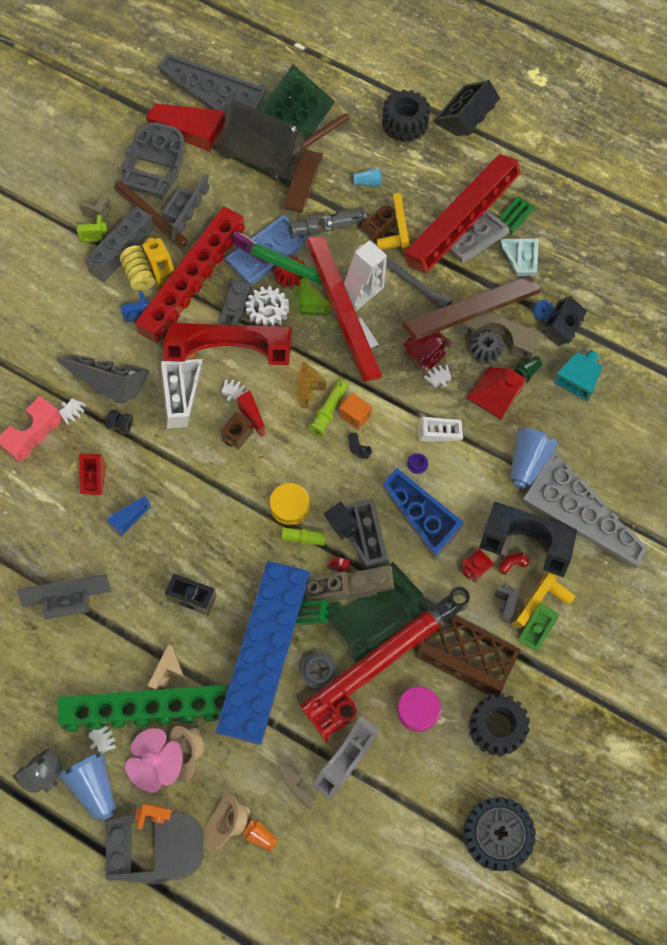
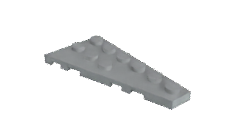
(573, 503)

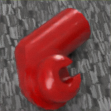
(513, 559)

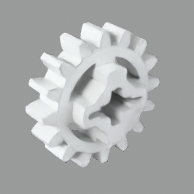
(267, 308)

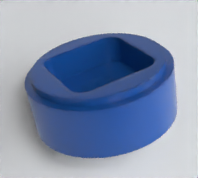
(542, 310)

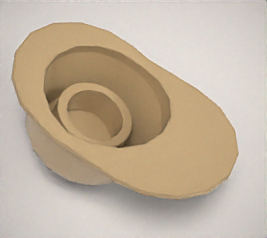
(192, 749)
(226, 821)

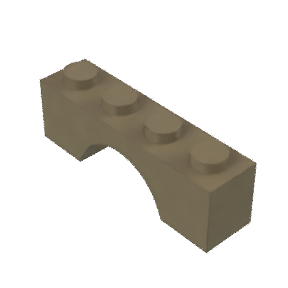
(520, 338)

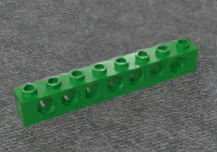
(71, 705)

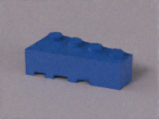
(424, 514)

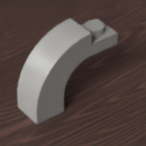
(346, 758)

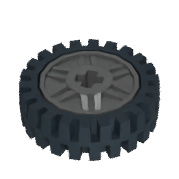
(483, 844)

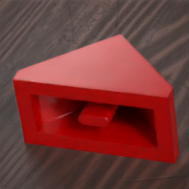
(92, 473)

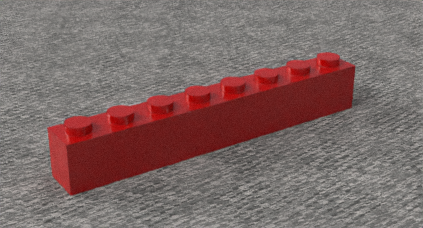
(462, 213)

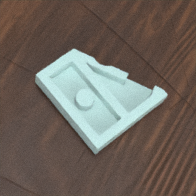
(522, 255)

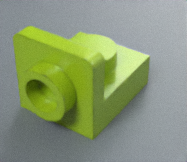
(92, 232)

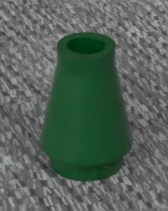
(528, 368)

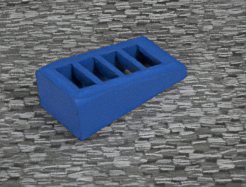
(128, 516)

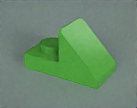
(538, 627)

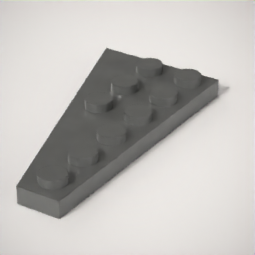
(210, 86)

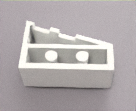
(365, 274)
(179, 389)

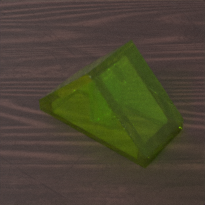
(311, 301)

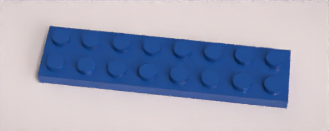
(263, 653)

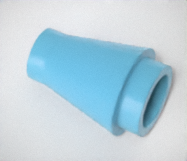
(368, 178)

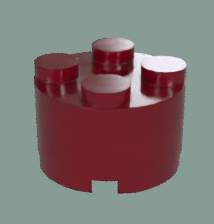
(427, 350)

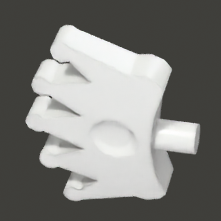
(438, 377)
(232, 391)
(71, 409)
(101, 740)

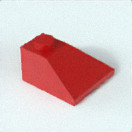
(497, 390)

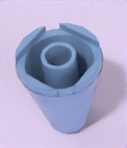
(530, 455)
(91, 786)

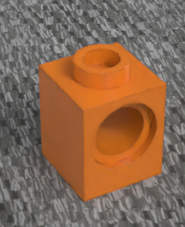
(355, 411)

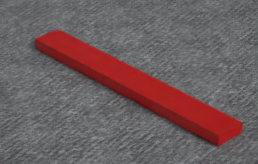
(343, 309)

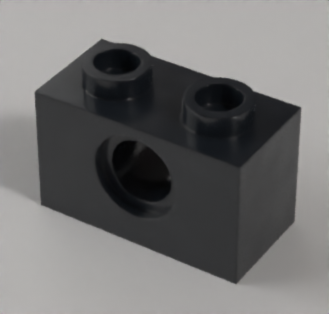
(564, 321)
(190, 594)

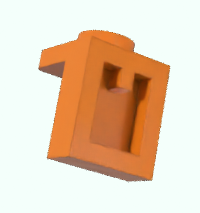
(156, 814)

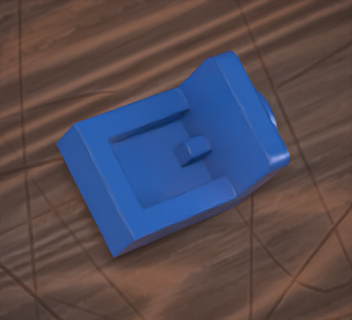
(133, 311)

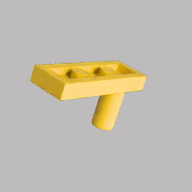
(396, 240)
(546, 584)

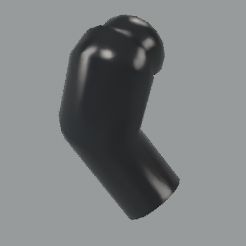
(358, 450)

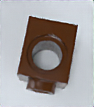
(240, 423)

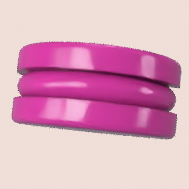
(418, 709)

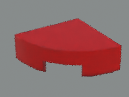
(339, 564)

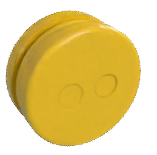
(289, 504)

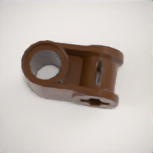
(376, 225)

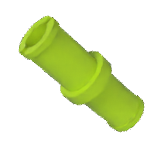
(303, 536)

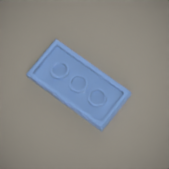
(273, 237)

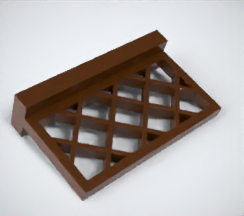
(464, 670)

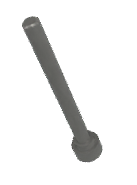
(440, 301)

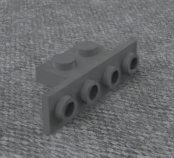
(182, 206)
(64, 597)

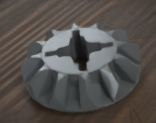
(309, 666)

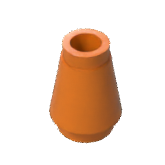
(259, 835)

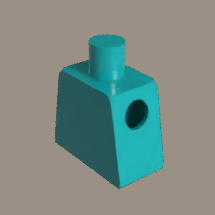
(580, 374)

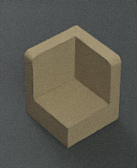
(94, 208)

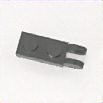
(235, 302)

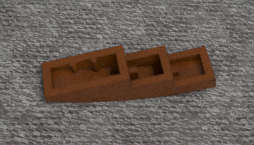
(303, 181)

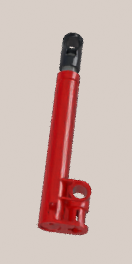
(326, 705)

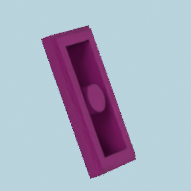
(245, 244)

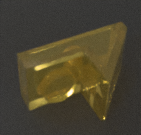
(309, 382)

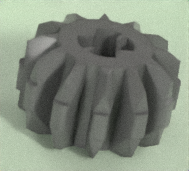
(491, 352)

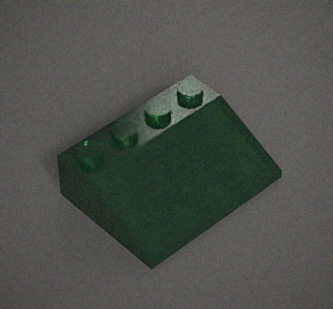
(298, 101)

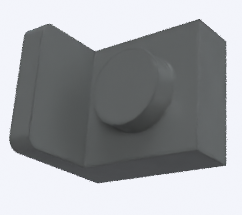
(507, 607)

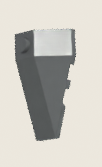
(110, 380)

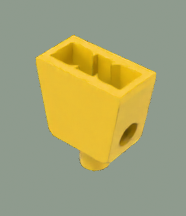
(156, 252)

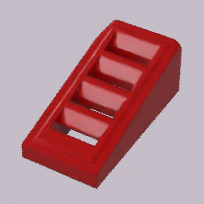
(249, 409)

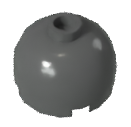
(40, 772)

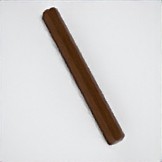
(163, 225)

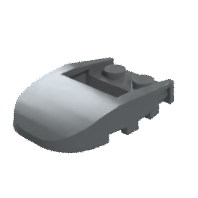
(158, 145)
(176, 849)

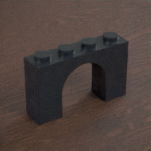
(554, 537)

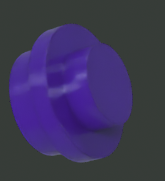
(417, 463)

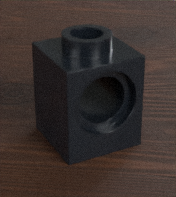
(341, 521)

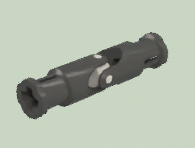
(340, 219)

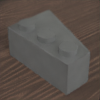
(369, 537)

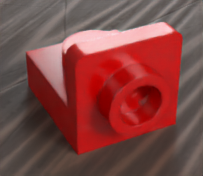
(476, 565)

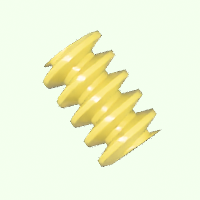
(137, 268)

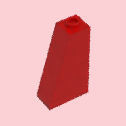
(198, 125)

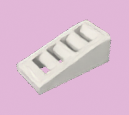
(429, 435)

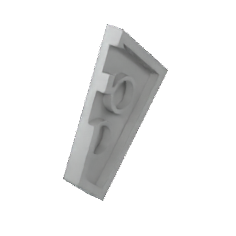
(480, 236)

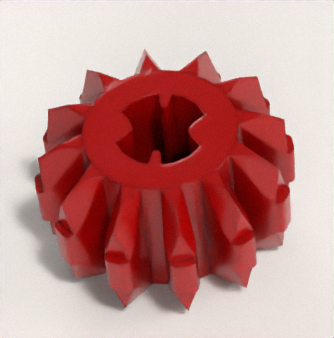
(286, 277)

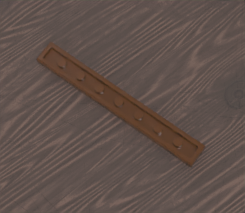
(471, 308)

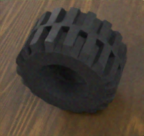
(405, 104)
(512, 711)

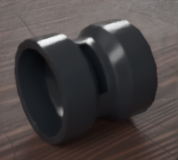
(119, 422)

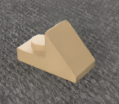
(168, 665)

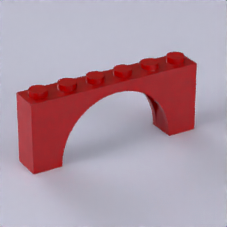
(188, 338)

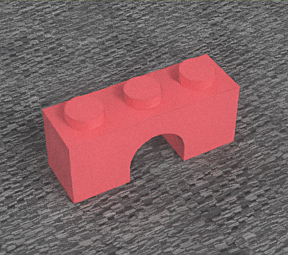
(20, 443)

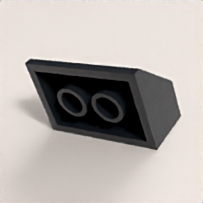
(468, 108)

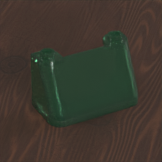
(376, 618)

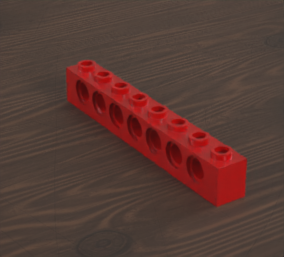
(155, 330)

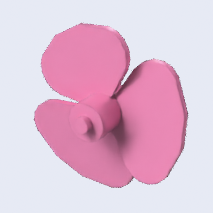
(154, 767)

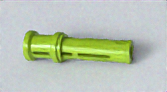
(324, 414)

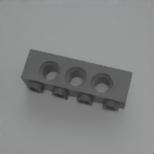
(128, 233)

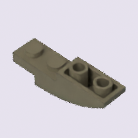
(350, 586)

